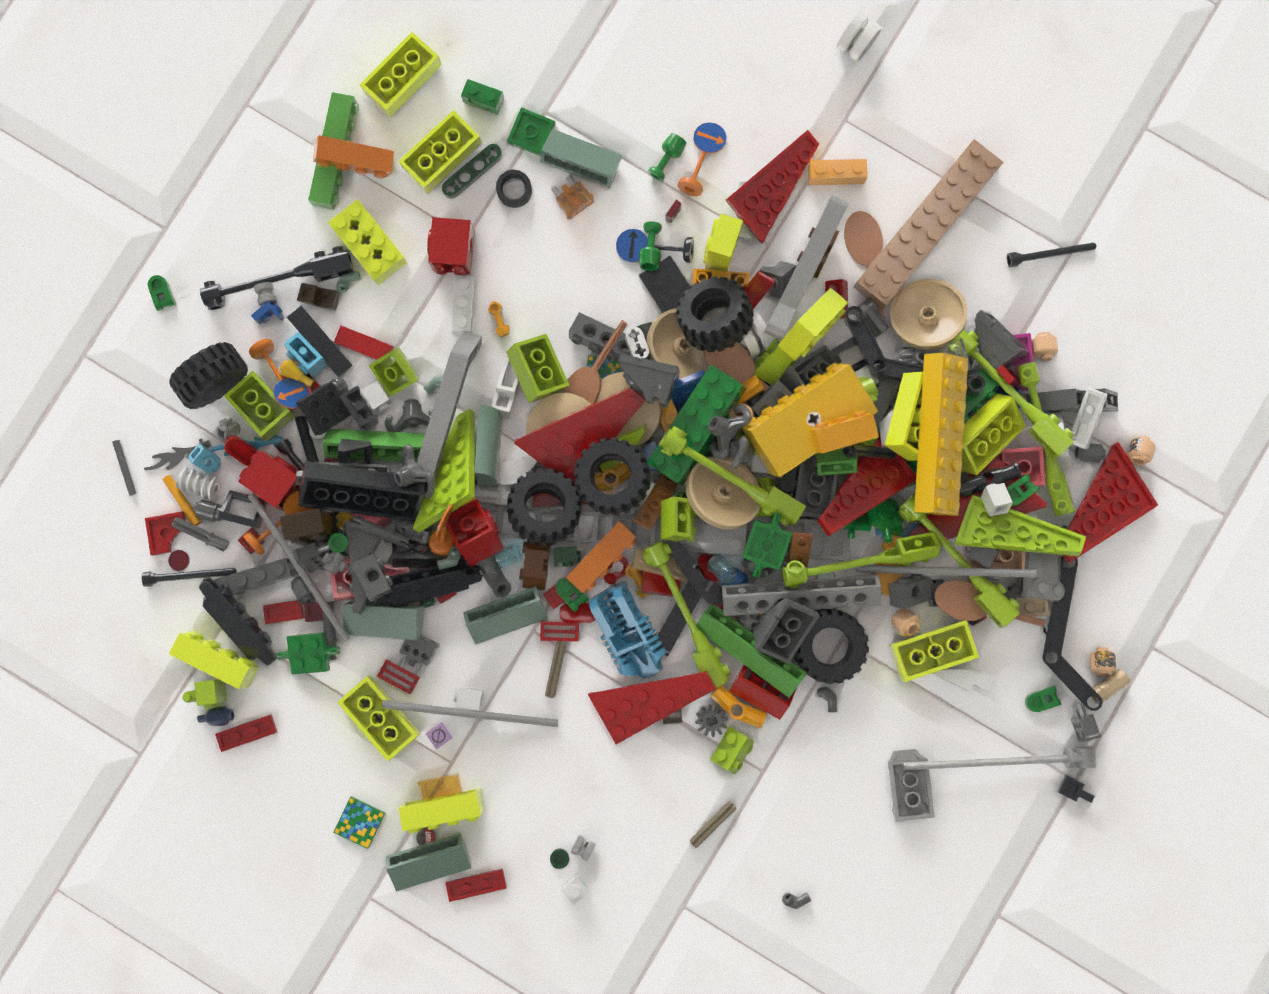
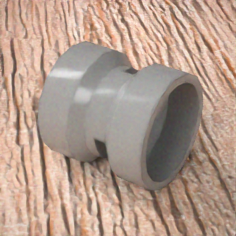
(265, 293)
(578, 847)

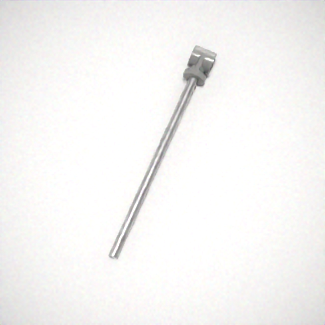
(1083, 758)

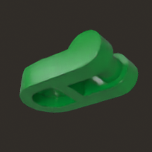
(157, 286)
(1017, 495)
(566, 589)
(1036, 701)

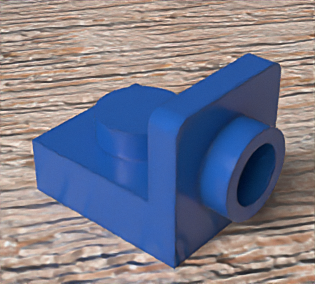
(264, 313)

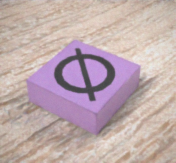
(439, 735)

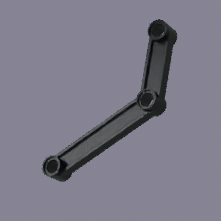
(891, 368)
(1055, 640)

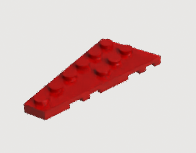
(766, 193)
(871, 485)
(640, 705)

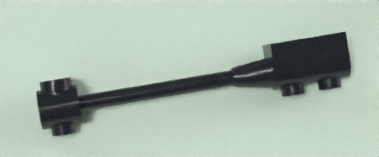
(322, 267)

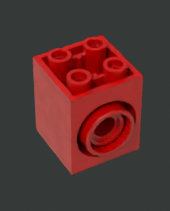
(450, 246)
(270, 478)
(474, 532)

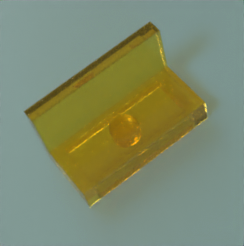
(440, 785)

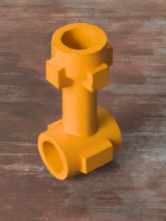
(495, 309)
(635, 574)

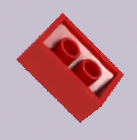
(760, 693)

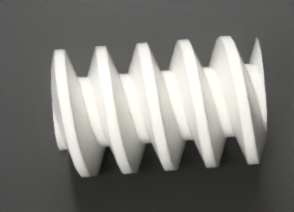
(198, 484)

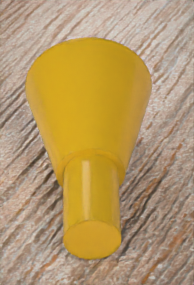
(291, 370)

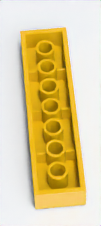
(941, 434)

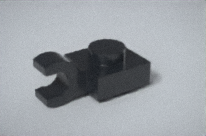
(1073, 790)

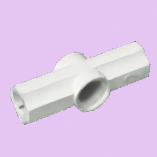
(495, 495)

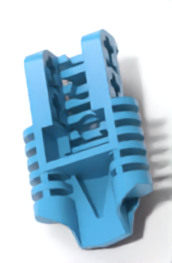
(628, 634)

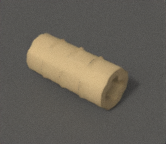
(1111, 685)

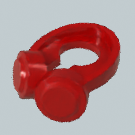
(702, 561)
(611, 578)

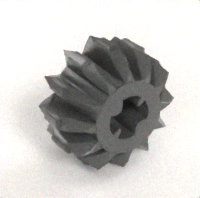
(708, 714)

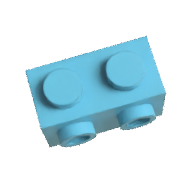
(301, 351)

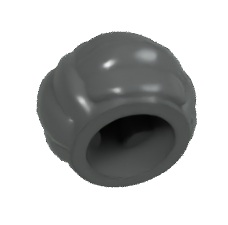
(340, 385)

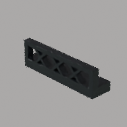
(417, 558)

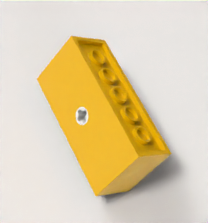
(784, 432)

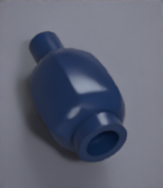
(217, 716)

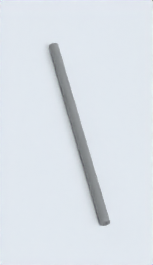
(301, 571)
(947, 571)
(470, 713)

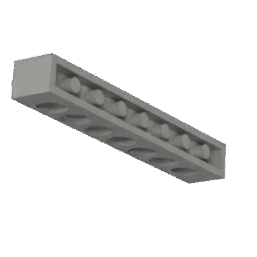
(815, 594)

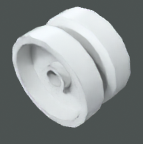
(859, 37)
(756, 337)

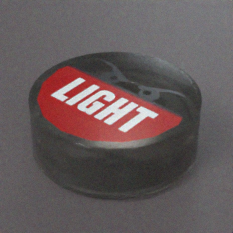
(426, 836)

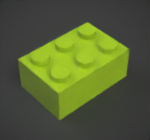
(537, 368)
(258, 406)

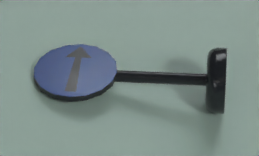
(633, 240)

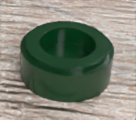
(559, 858)

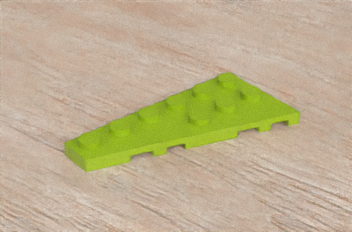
(1015, 532)

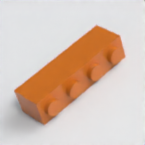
(353, 156)
(601, 556)

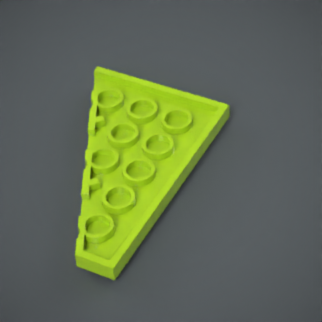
(455, 473)

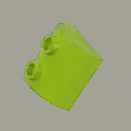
(394, 372)

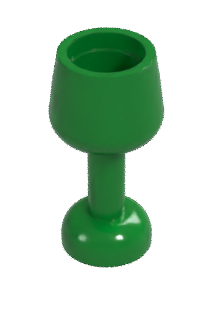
(673, 147)
(650, 256)
(338, 543)

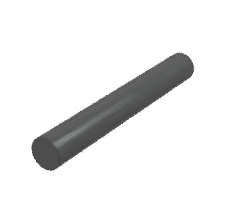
(124, 467)

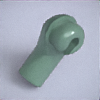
(345, 281)
(433, 384)
(451, 560)

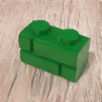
(482, 96)

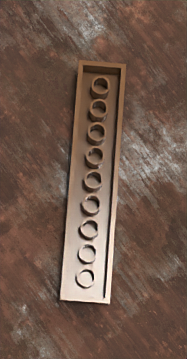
(928, 224)

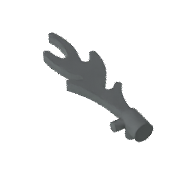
(175, 458)

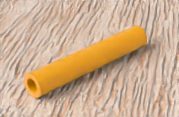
(181, 500)

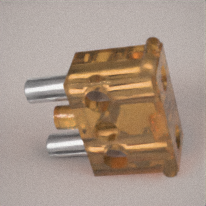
(579, 200)

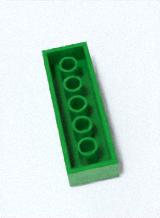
(712, 397)

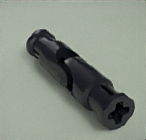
(999, 475)

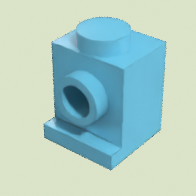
(200, 455)

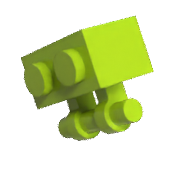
(772, 363)
(677, 520)
(207, 693)

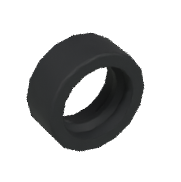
(510, 174)

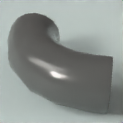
(494, 576)

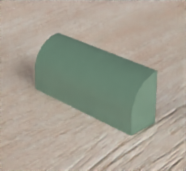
(580, 158)
(488, 446)
(505, 615)
(384, 621)
(428, 862)

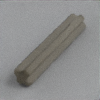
(555, 669)
(713, 824)

